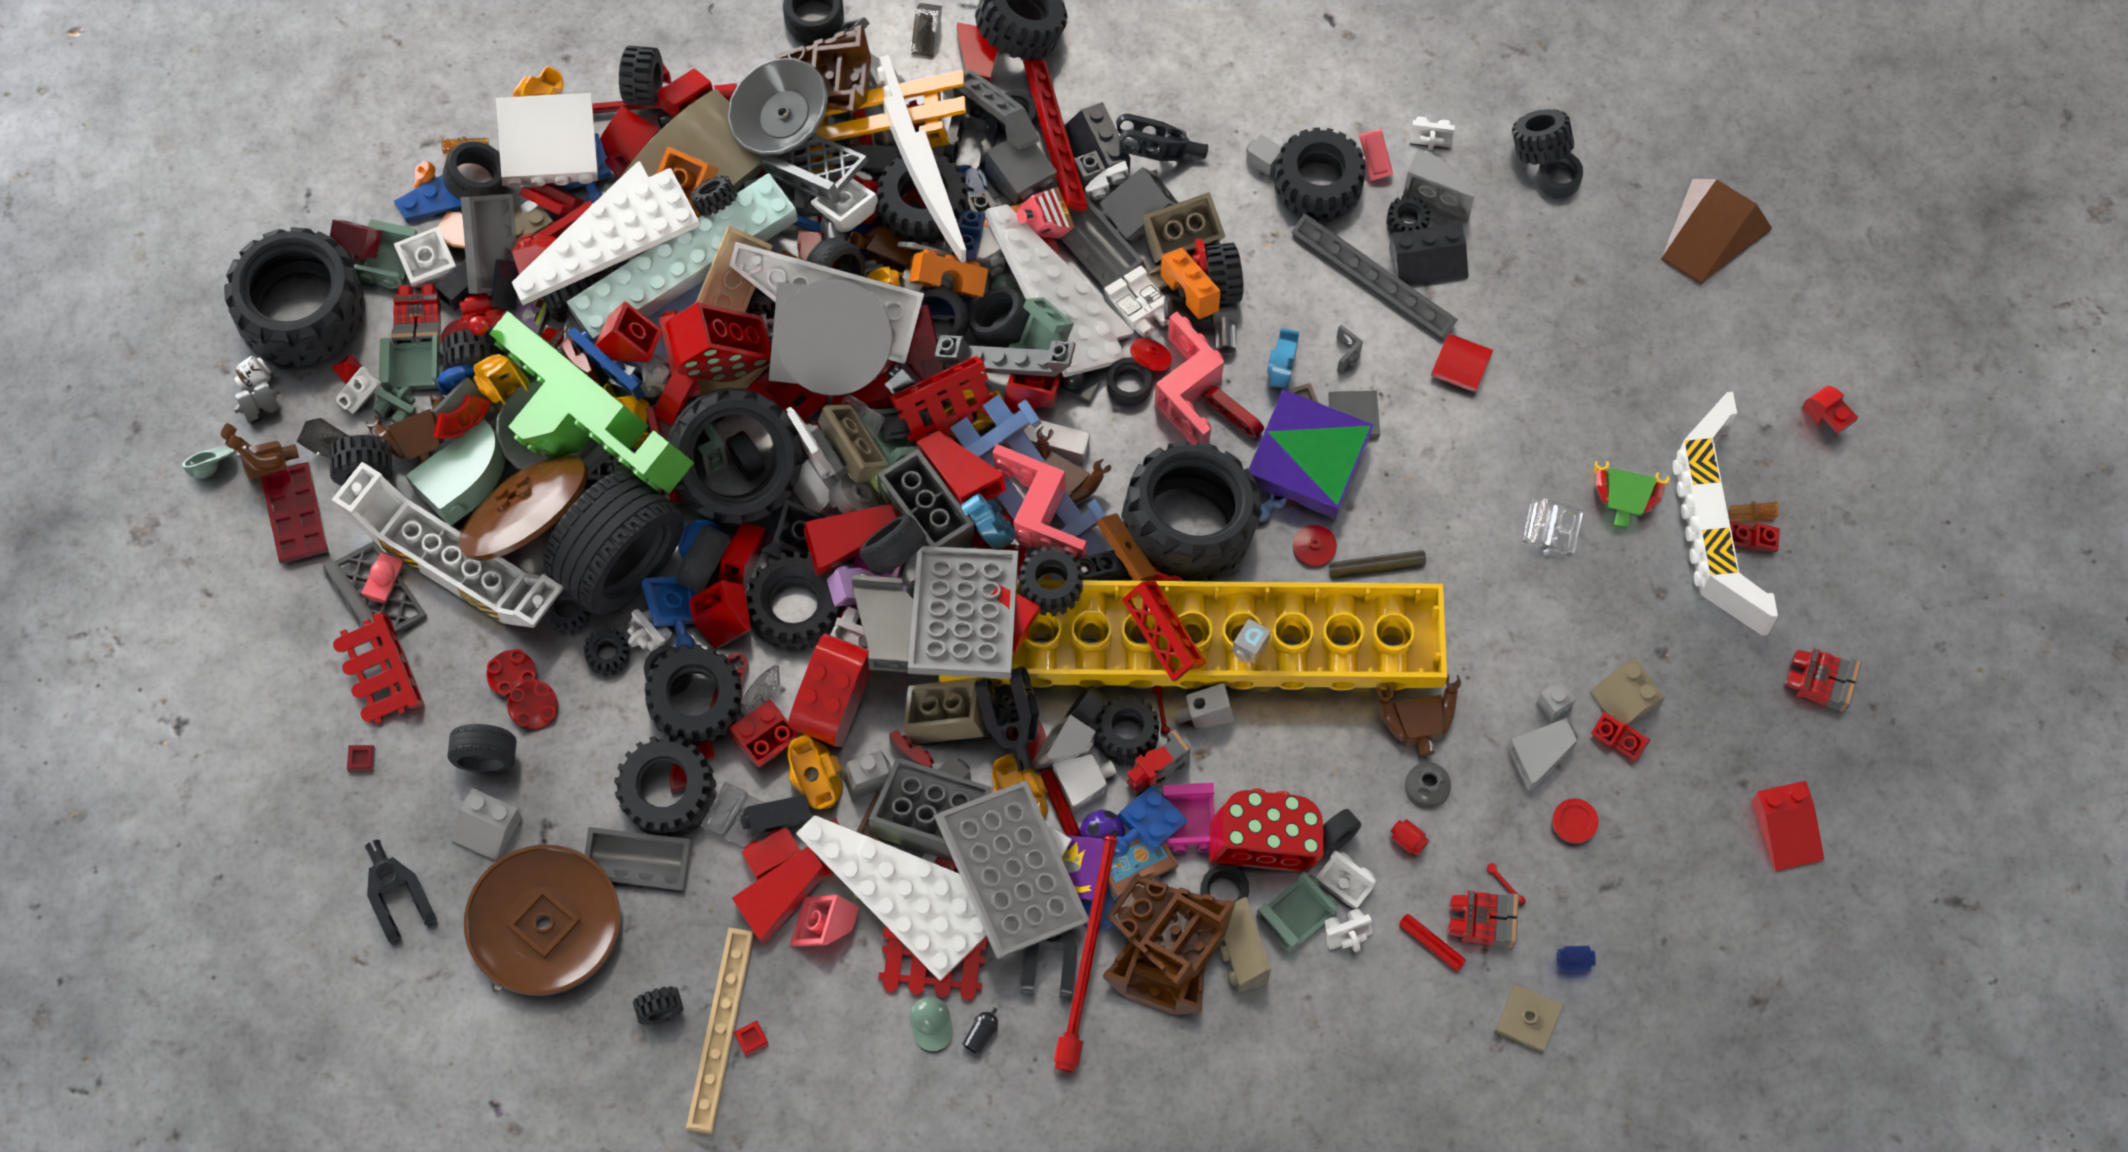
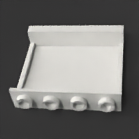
(546, 139)

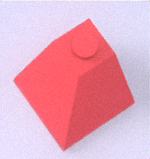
(823, 920)

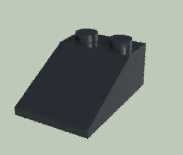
(786, 530)

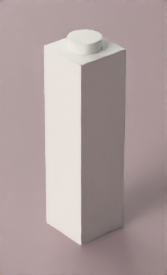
(1065, 442)

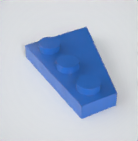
(427, 201)

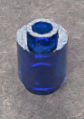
(1575, 958)

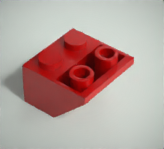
(721, 612)
(763, 733)

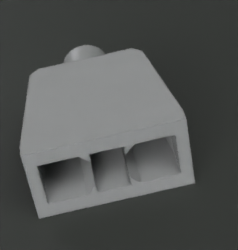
(1207, 708)
(866, 774)

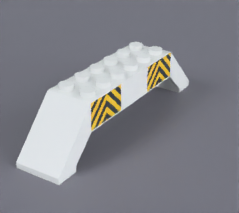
(1709, 524)
(434, 551)

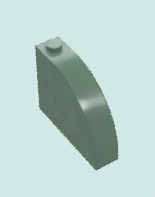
(460, 473)

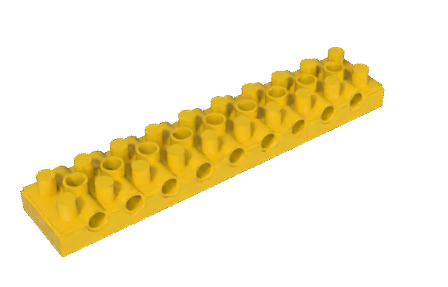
(1214, 616)

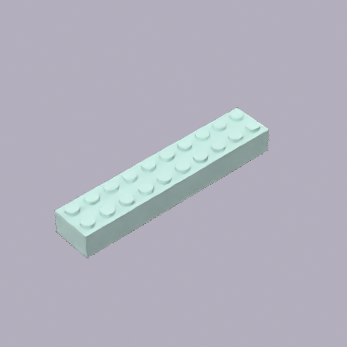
(683, 261)

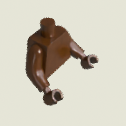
(883, 248)
(411, 435)
(260, 458)
(1079, 483)
(1420, 719)

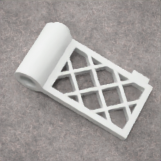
(811, 446)

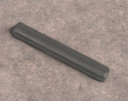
(1377, 563)

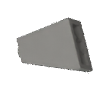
(1542, 750)

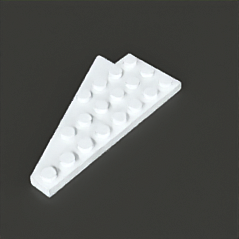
(620, 224)
(768, 268)
(1046, 275)
(911, 896)

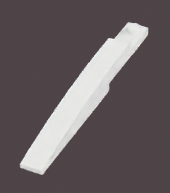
(919, 159)

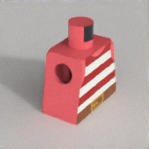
(1046, 214)

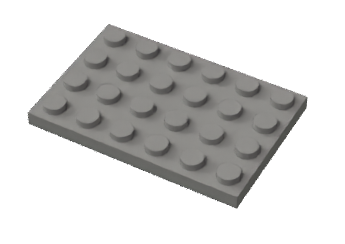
(956, 618)
(1011, 869)

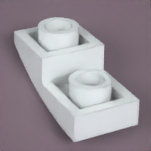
(1099, 186)

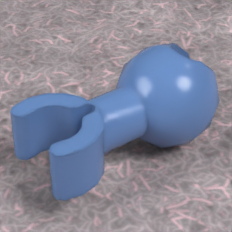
(1268, 506)

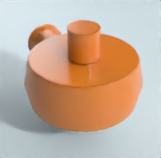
(424, 173)

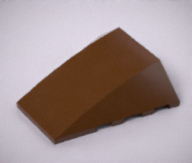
(844, 66)
(1712, 229)
(1172, 925)
(1145, 983)

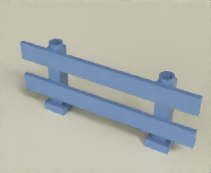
(1010, 429)

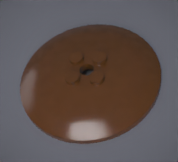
(523, 507)
(535, 885)

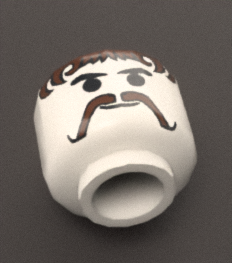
(252, 372)

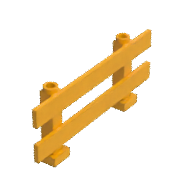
(930, 112)

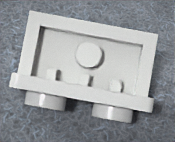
(1346, 880)

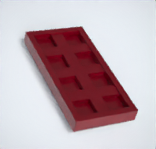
(923, 348)
(294, 513)

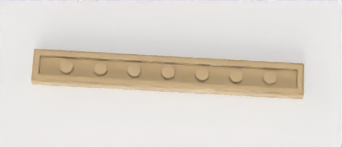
(720, 1031)

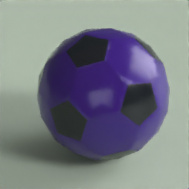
(1101, 824)

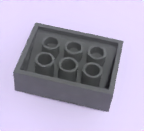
(911, 801)

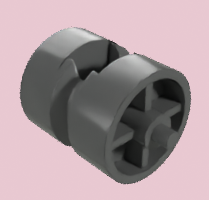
(257, 401)

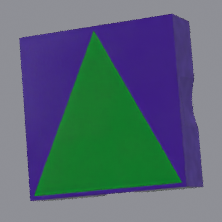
(1309, 453)

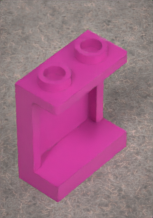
(1197, 805)

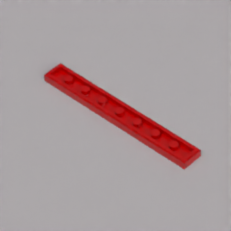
(1055, 134)

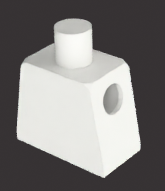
(1082, 780)

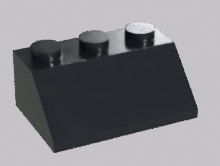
(1095, 131)
(1429, 255)

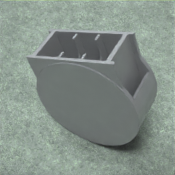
(829, 336)

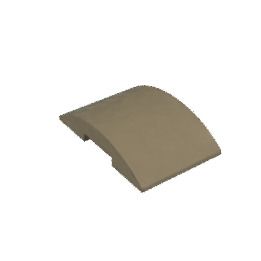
(706, 135)

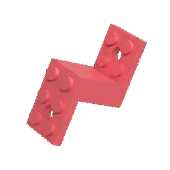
(1189, 381)
(1044, 495)

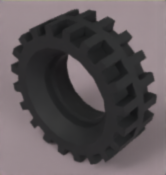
(773, 578)
(688, 808)

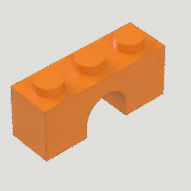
(1182, 271)
(967, 277)

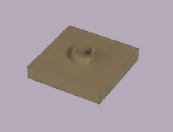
(1529, 1018)

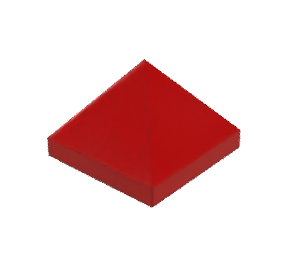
(347, 368)

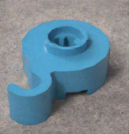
(1282, 358)
(989, 521)

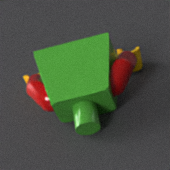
(1628, 492)

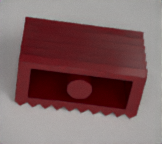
(356, 239)

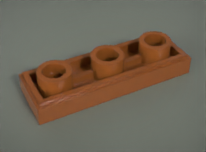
(1125, 547)

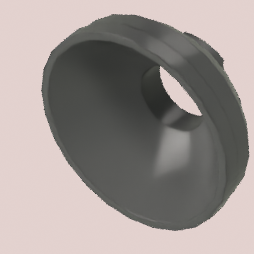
(1420, 793)

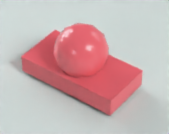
(1376, 154)
(382, 578)

